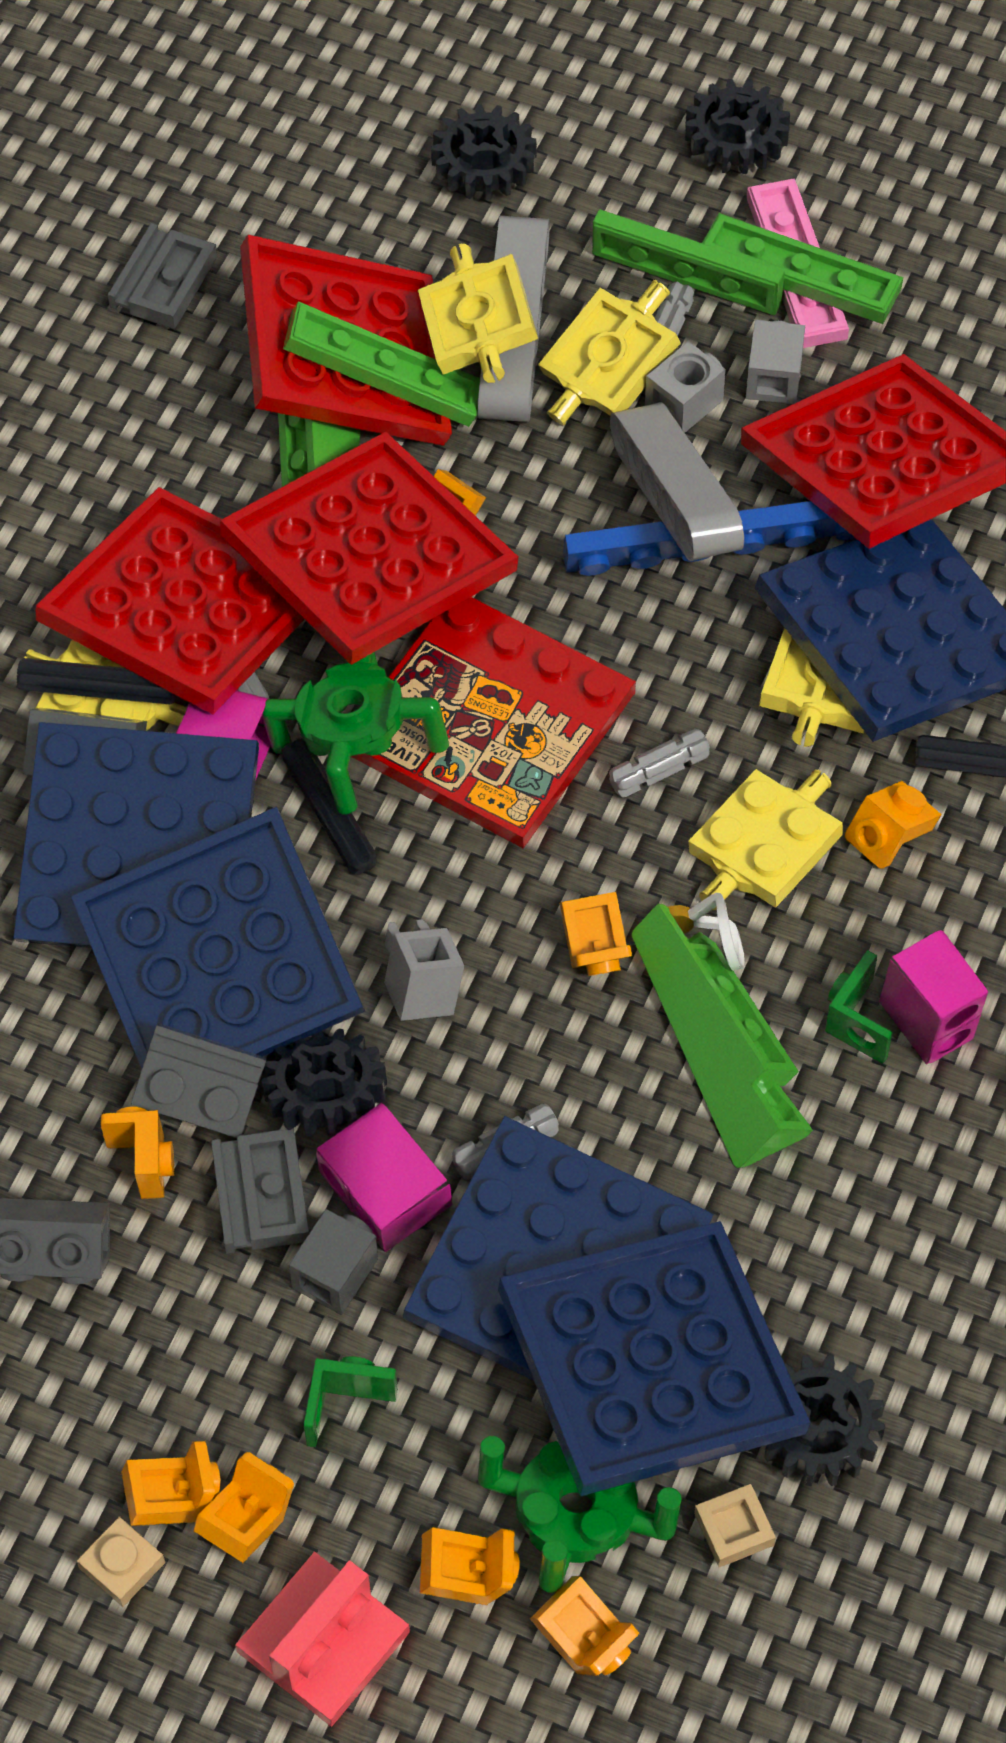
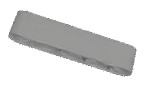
(512, 395)
(677, 481)

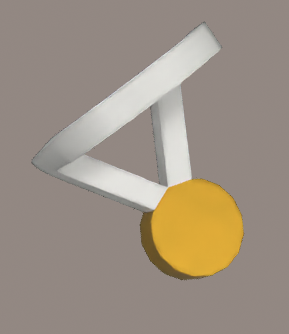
(730, 936)

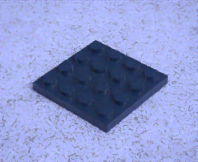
(894, 627)
(115, 803)
(220, 943)
(524, 1211)
(652, 1357)

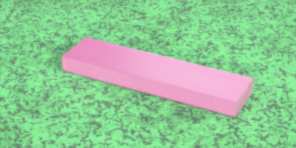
(782, 211)

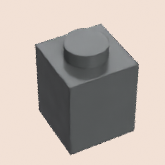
(334, 1260)

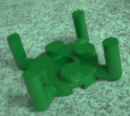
(353, 733)
(562, 1533)

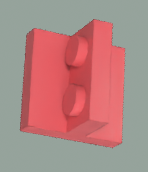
(323, 1637)

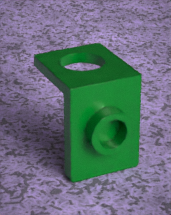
(844, 997)
(346, 1377)

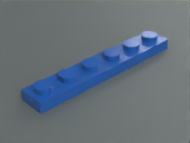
(651, 542)

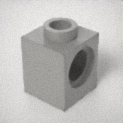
(775, 361)
(687, 384)

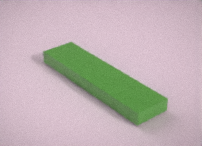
(687, 262)
(810, 269)
(381, 364)

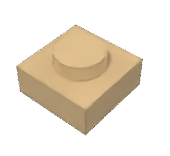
(734, 1525)
(121, 1561)

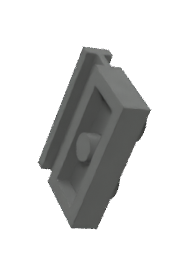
(163, 276)
(198, 1080)
(260, 1190)

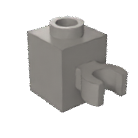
(422, 971)

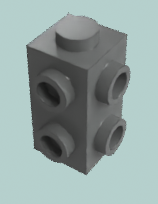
(54, 1239)

